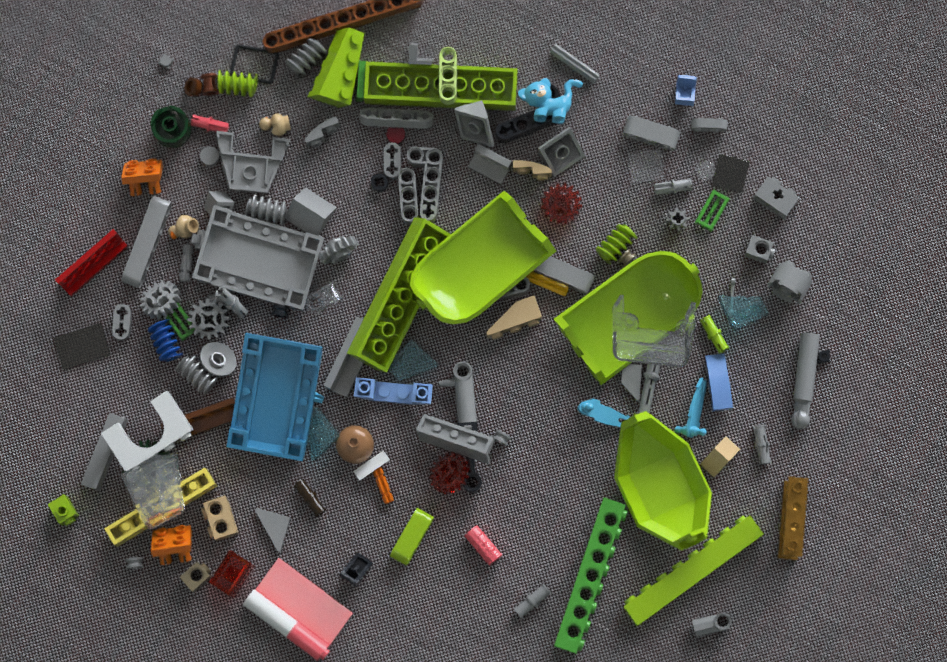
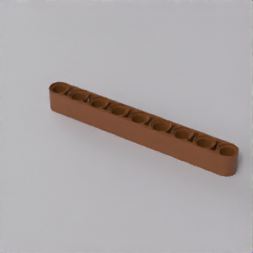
(333, 19)

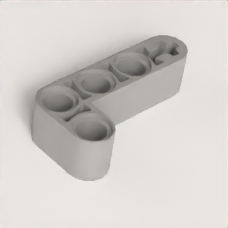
(428, 186)

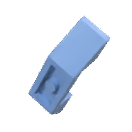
(393, 392)

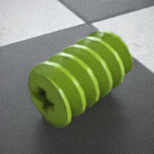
(237, 84)
(615, 243)

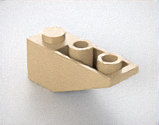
(518, 315)

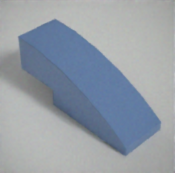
(718, 382)

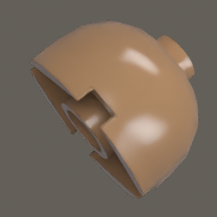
(355, 444)

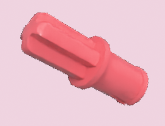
(209, 124)

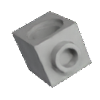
(752, 253)

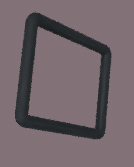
(255, 49)

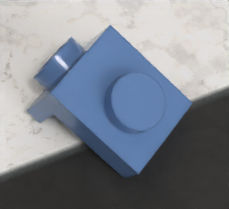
(685, 90)

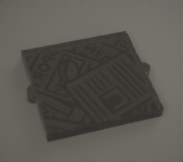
(730, 173)

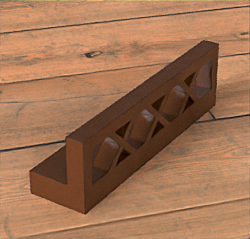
(210, 416)

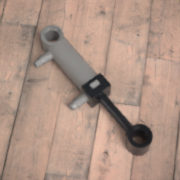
(465, 412)

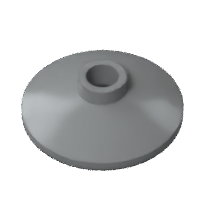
(222, 355)

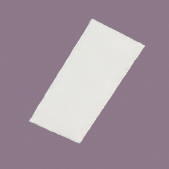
(371, 465)

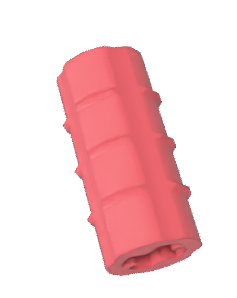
(483, 545)

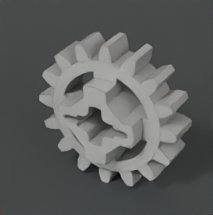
(338, 249)
(160, 299)
(199, 328)

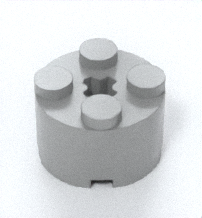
(790, 282)

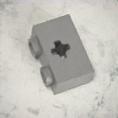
(782, 205)

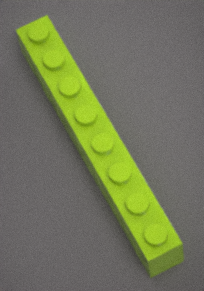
(693, 570)

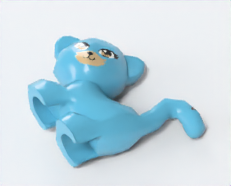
(539, 95)

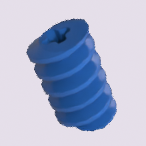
(164, 342)

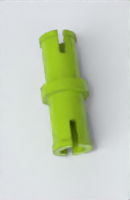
(714, 334)

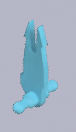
(601, 413)
(693, 424)

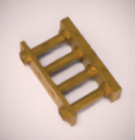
(792, 518)

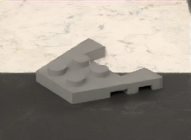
(250, 171)

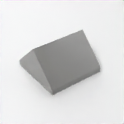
(474, 123)
(561, 151)
(309, 212)

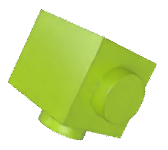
(63, 510)

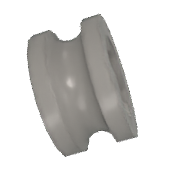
(501, 437)
(134, 563)

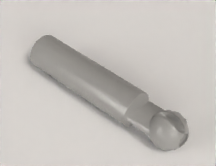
(805, 379)

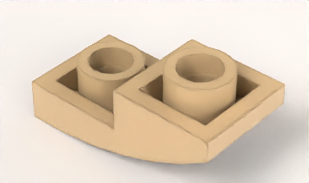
(538, 170)

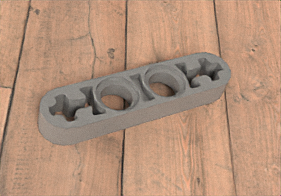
(375, 116)

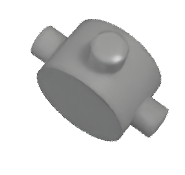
(166, 61)

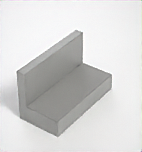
(413, 56)
(490, 164)

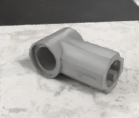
(709, 624)

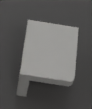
(218, 198)

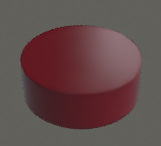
(395, 135)

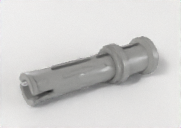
(651, 376)

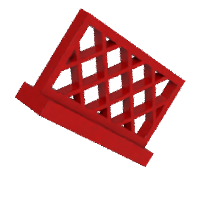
(91, 263)

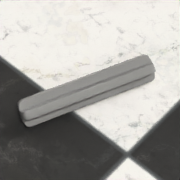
(574, 63)

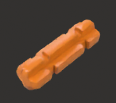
(383, 485)

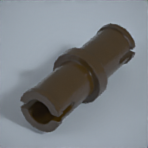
(310, 498)

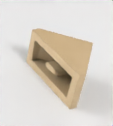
(719, 456)

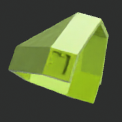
(662, 482)

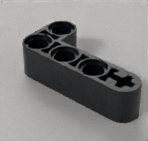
(528, 119)

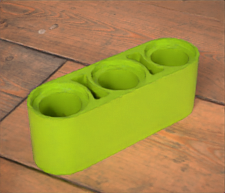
(411, 536)

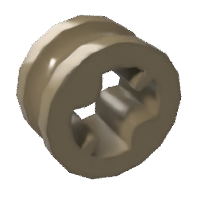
(626, 258)

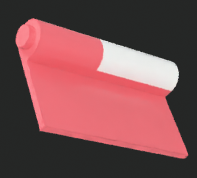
(298, 609)

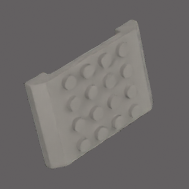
(257, 258)

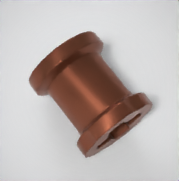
(209, 84)

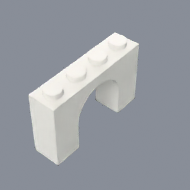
(175, 428)

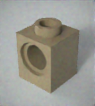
(188, 579)

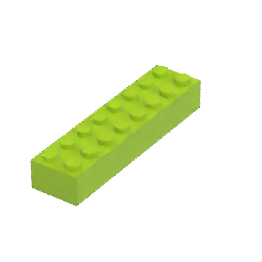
(419, 86)
(395, 301)

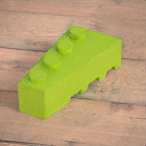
(339, 69)

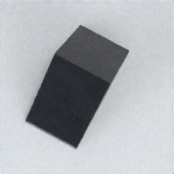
(356, 569)

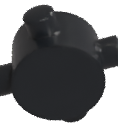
(824, 356)

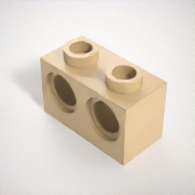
(224, 516)

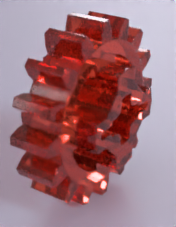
(554, 208)
(449, 473)

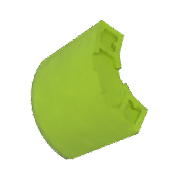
(479, 262)
(654, 290)

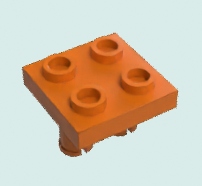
(140, 172)
(170, 542)

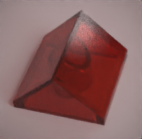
(231, 574)

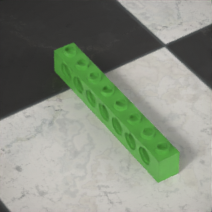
(608, 508)

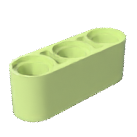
(448, 84)

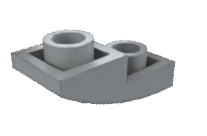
(316, 136)

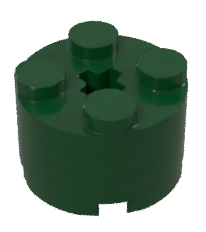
(167, 117)

